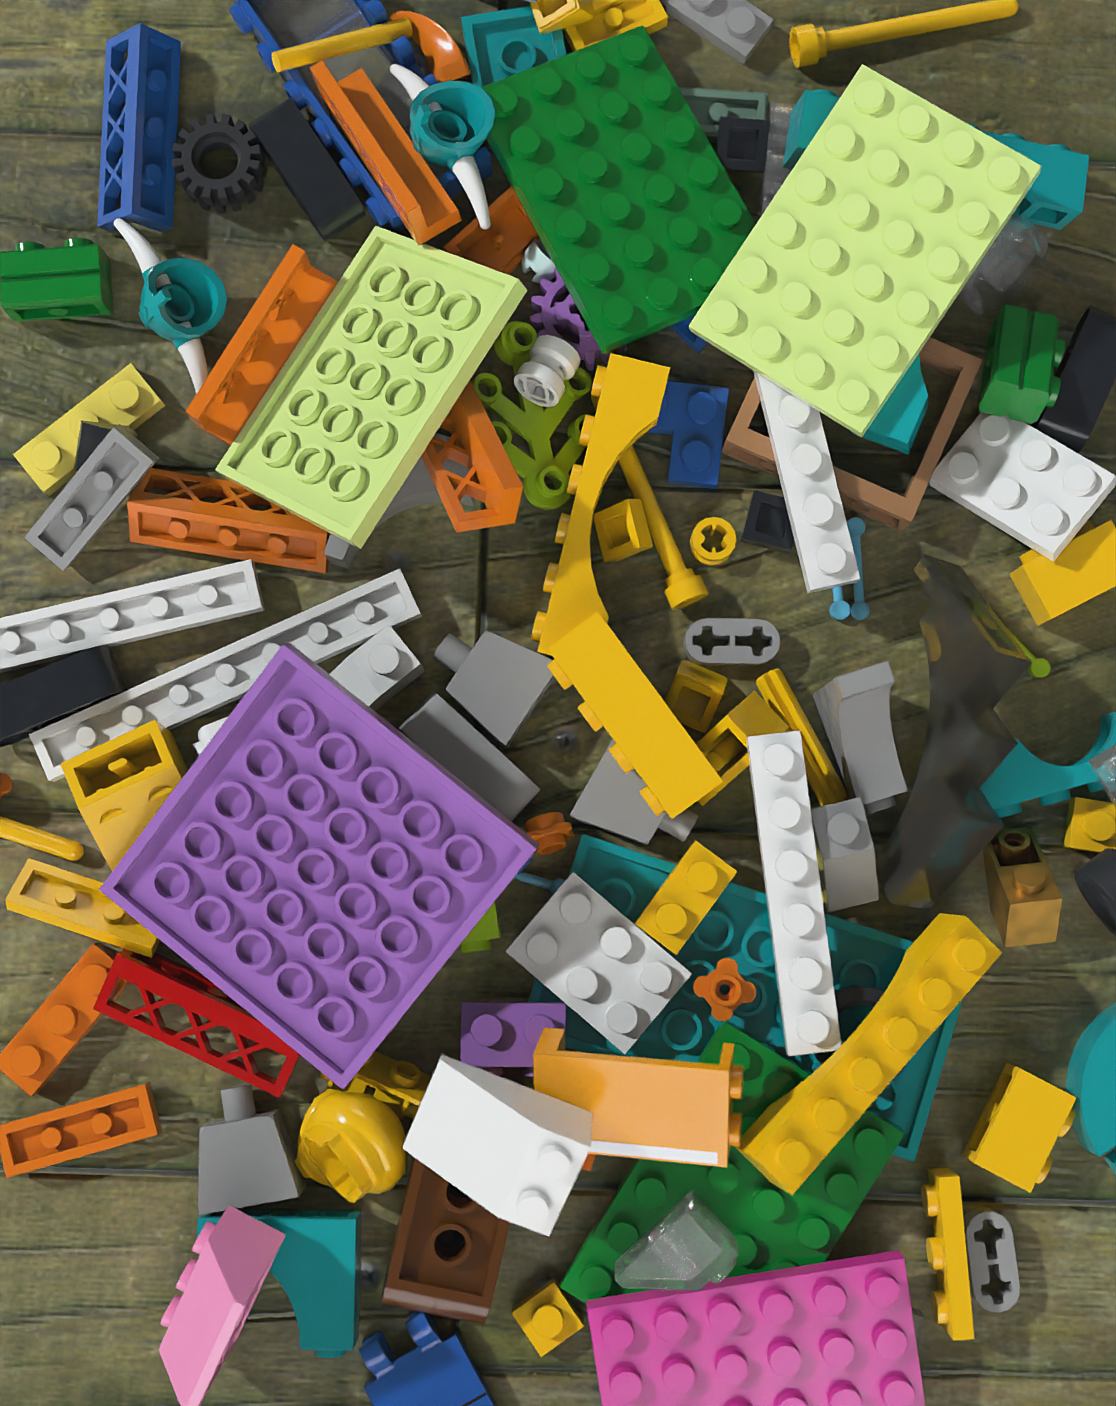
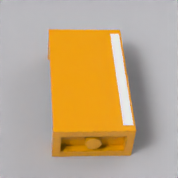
(645, 1103)

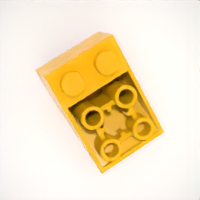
(124, 785)

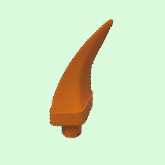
(439, 48)

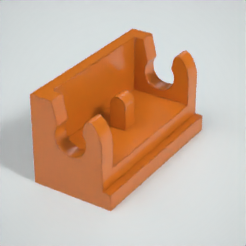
(501, 244)

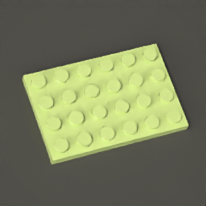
(864, 249)
(370, 383)

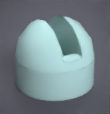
(539, 260)

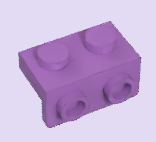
(506, 1032)

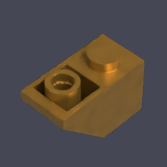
(1021, 888)

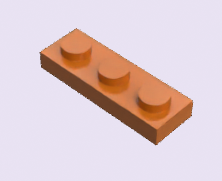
(59, 1022)
(78, 1129)

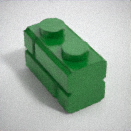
(56, 281)
(1020, 364)

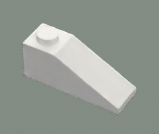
(378, 668)

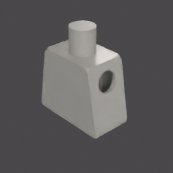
(495, 681)
(615, 805)
(245, 1156)

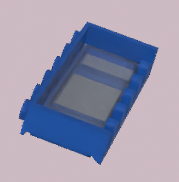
(296, 22)

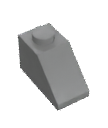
(845, 854)

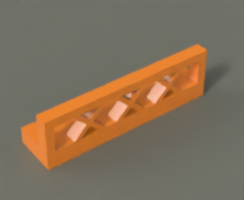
(387, 153)
(260, 346)
(490, 470)
(222, 527)

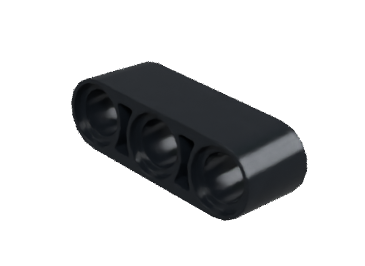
(307, 169)
(1086, 380)
(57, 692)

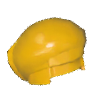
(351, 1144)

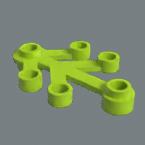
(534, 423)

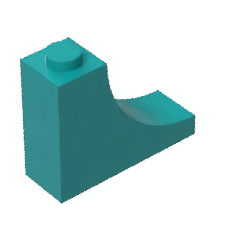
(317, 1271)

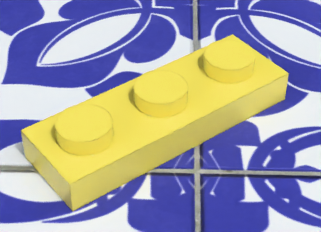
(120, 400)

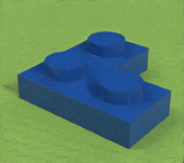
(697, 422)

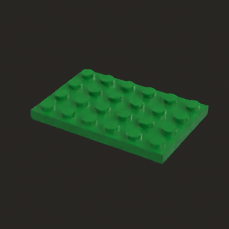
(619, 185)
(768, 1223)

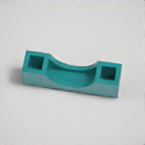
(1027, 777)

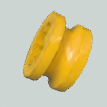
(727, 544)

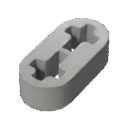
(731, 629)
(1001, 1257)

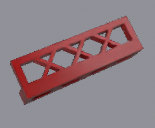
(198, 997)

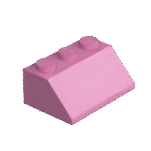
(215, 1300)

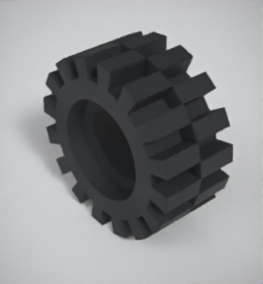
(216, 136)

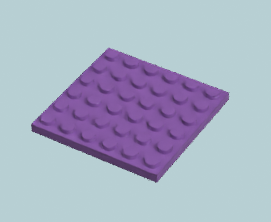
(317, 865)

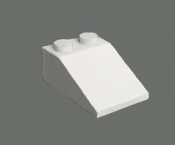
(500, 1142)

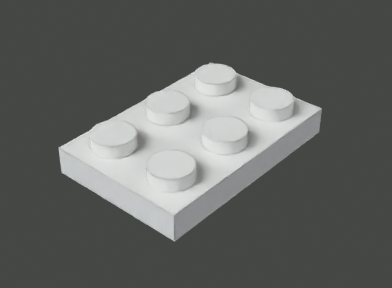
(1022, 482)
(598, 962)

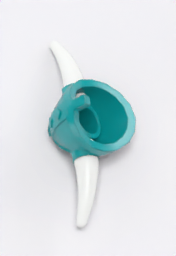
(449, 127)
(177, 300)

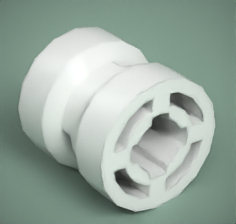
(544, 375)

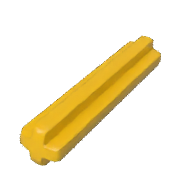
(818, 767)

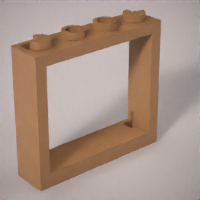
(854, 491)

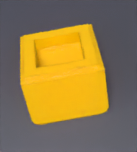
(560, 14)
(695, 695)

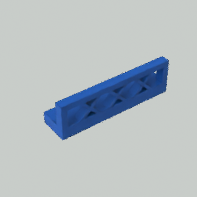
(143, 129)

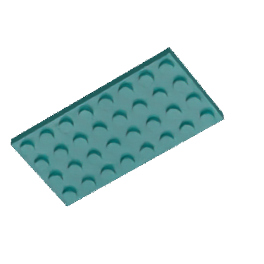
(741, 931)

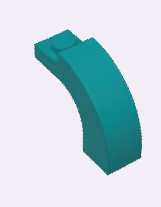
(1093, 1083)

